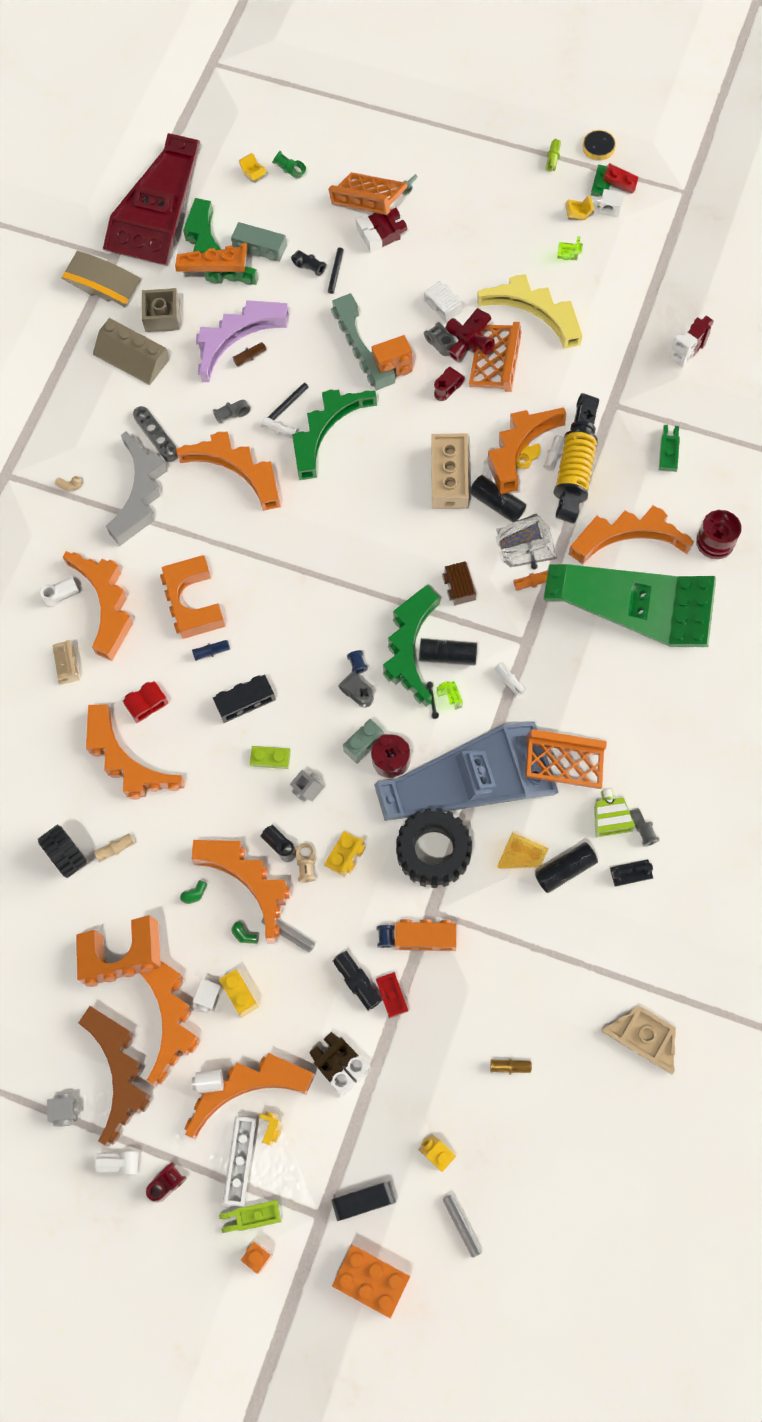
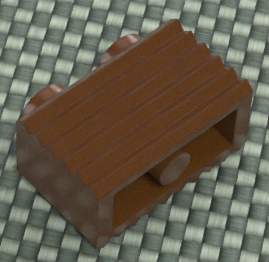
(459, 582)

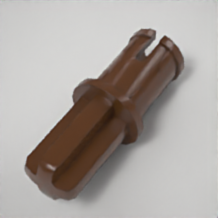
(248, 354)

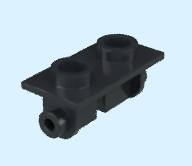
(631, 872)

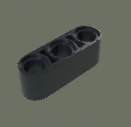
(363, 1201)

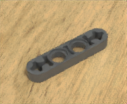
(156, 433)

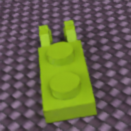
(253, 1216)

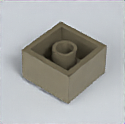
(160, 310)

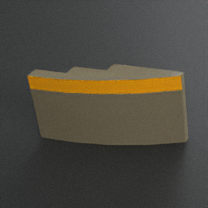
(101, 278)

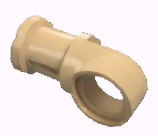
(304, 863)

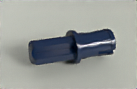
(210, 649)

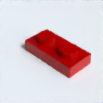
(620, 178)
(392, 995)

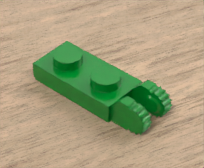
(669, 450)

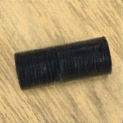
(488, 493)
(450, 652)
(566, 867)

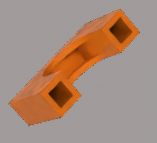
(178, 577)
(141, 957)

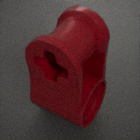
(447, 384)
(166, 1182)

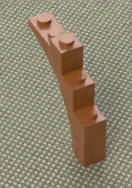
(124, 1069)

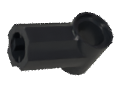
(278, 843)

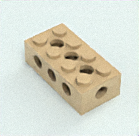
(449, 470)

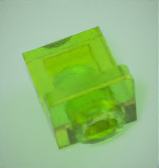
(570, 251)

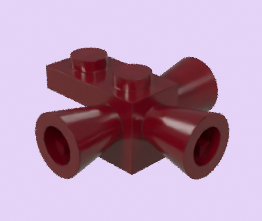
(470, 335)

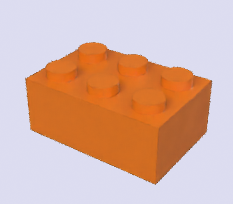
(371, 1281)

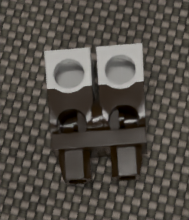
(334, 1059)

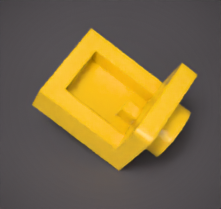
(251, 168)
(579, 209)
(272, 1133)
(437, 1152)

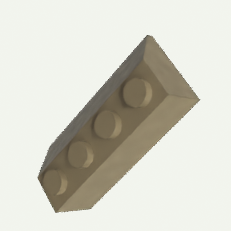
(130, 351)

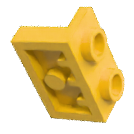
(344, 854)

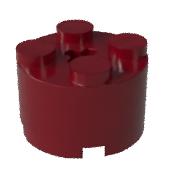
(390, 745)

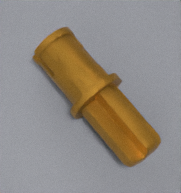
(510, 1066)

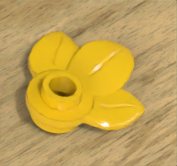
(528, 455)

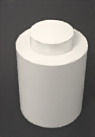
(208, 1081)

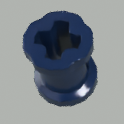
(357, 662)
(385, 936)

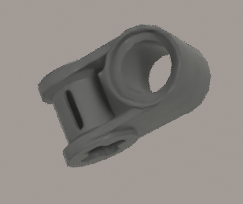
(438, 337)
(354, 688)

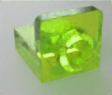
(451, 691)

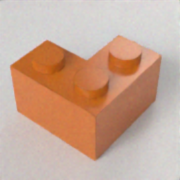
(394, 355)

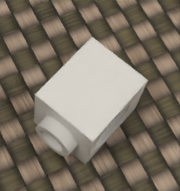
(610, 203)
(207, 996)

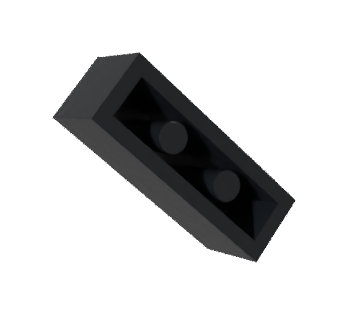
(244, 698)

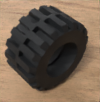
(62, 851)

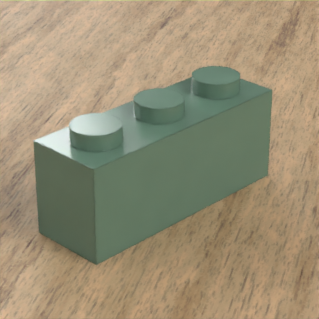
(260, 241)

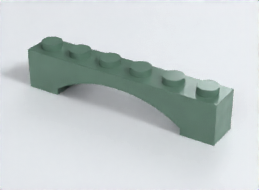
(346, 311)

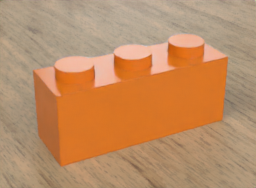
(425, 935)

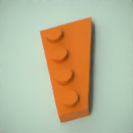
(223, 260)

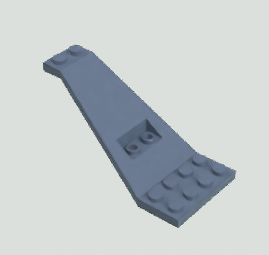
(455, 779)

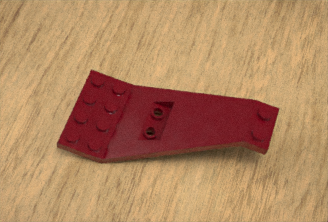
(147, 229)

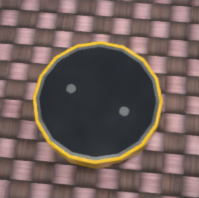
(599, 145)

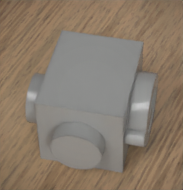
(306, 786)
(62, 1110)

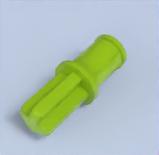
(553, 155)

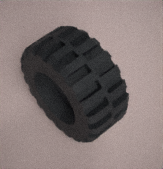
(426, 823)

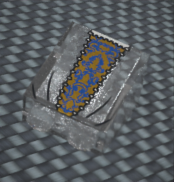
(525, 542)

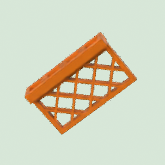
(366, 199)
(510, 360)
(565, 742)

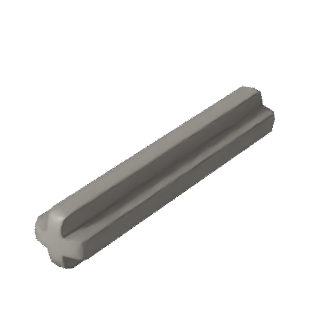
(294, 936)
(462, 1225)

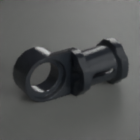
(309, 262)

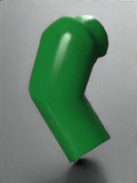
(194, 895)
(242, 936)

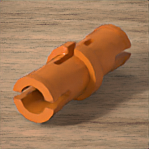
(530, 581)

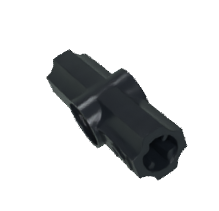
(357, 980)

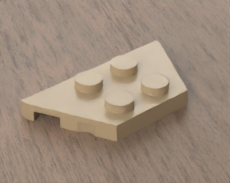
(646, 1036)

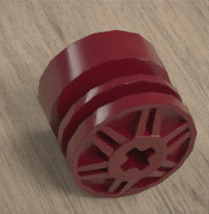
(718, 534)

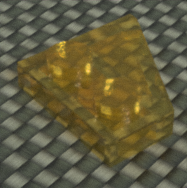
(522, 853)

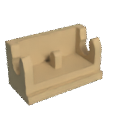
(65, 662)

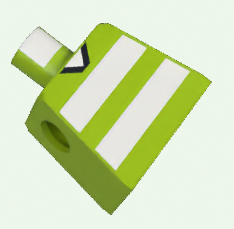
(612, 815)

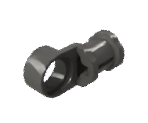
(232, 410)
(645, 828)

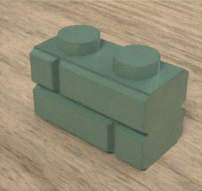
(362, 741)

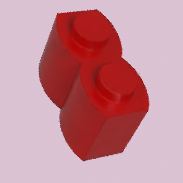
(145, 701)

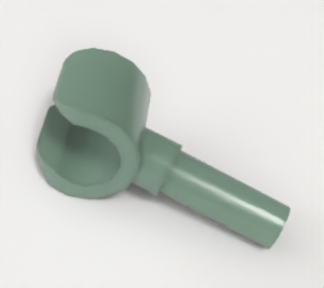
(409, 187)

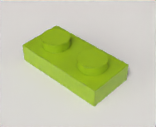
(270, 757)

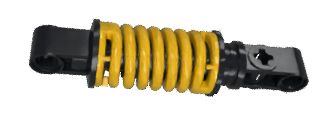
(577, 460)

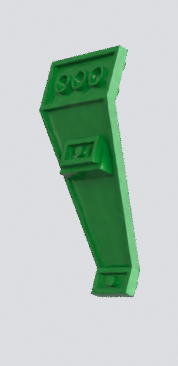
(674, 607)

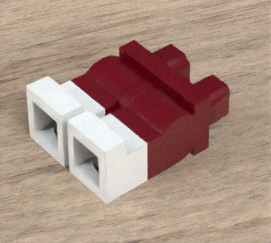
(380, 229)
(687, 346)

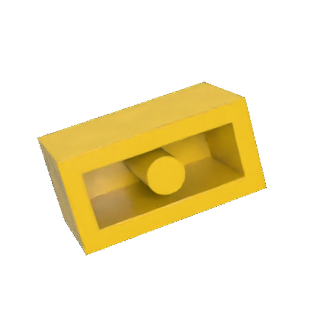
(238, 993)

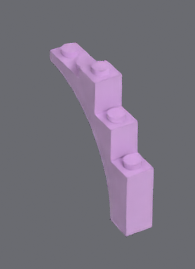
(233, 327)

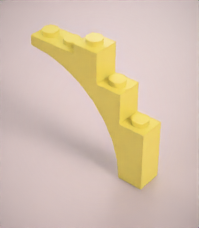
(539, 302)

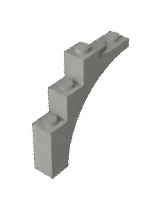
(137, 512)

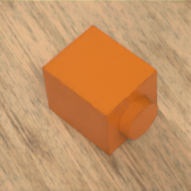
(256, 1257)

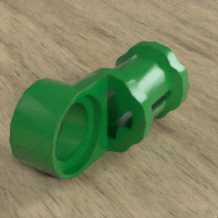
(289, 164)

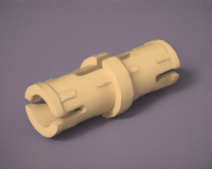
(114, 847)

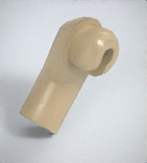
(69, 486)

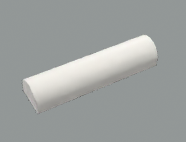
(239, 1161)

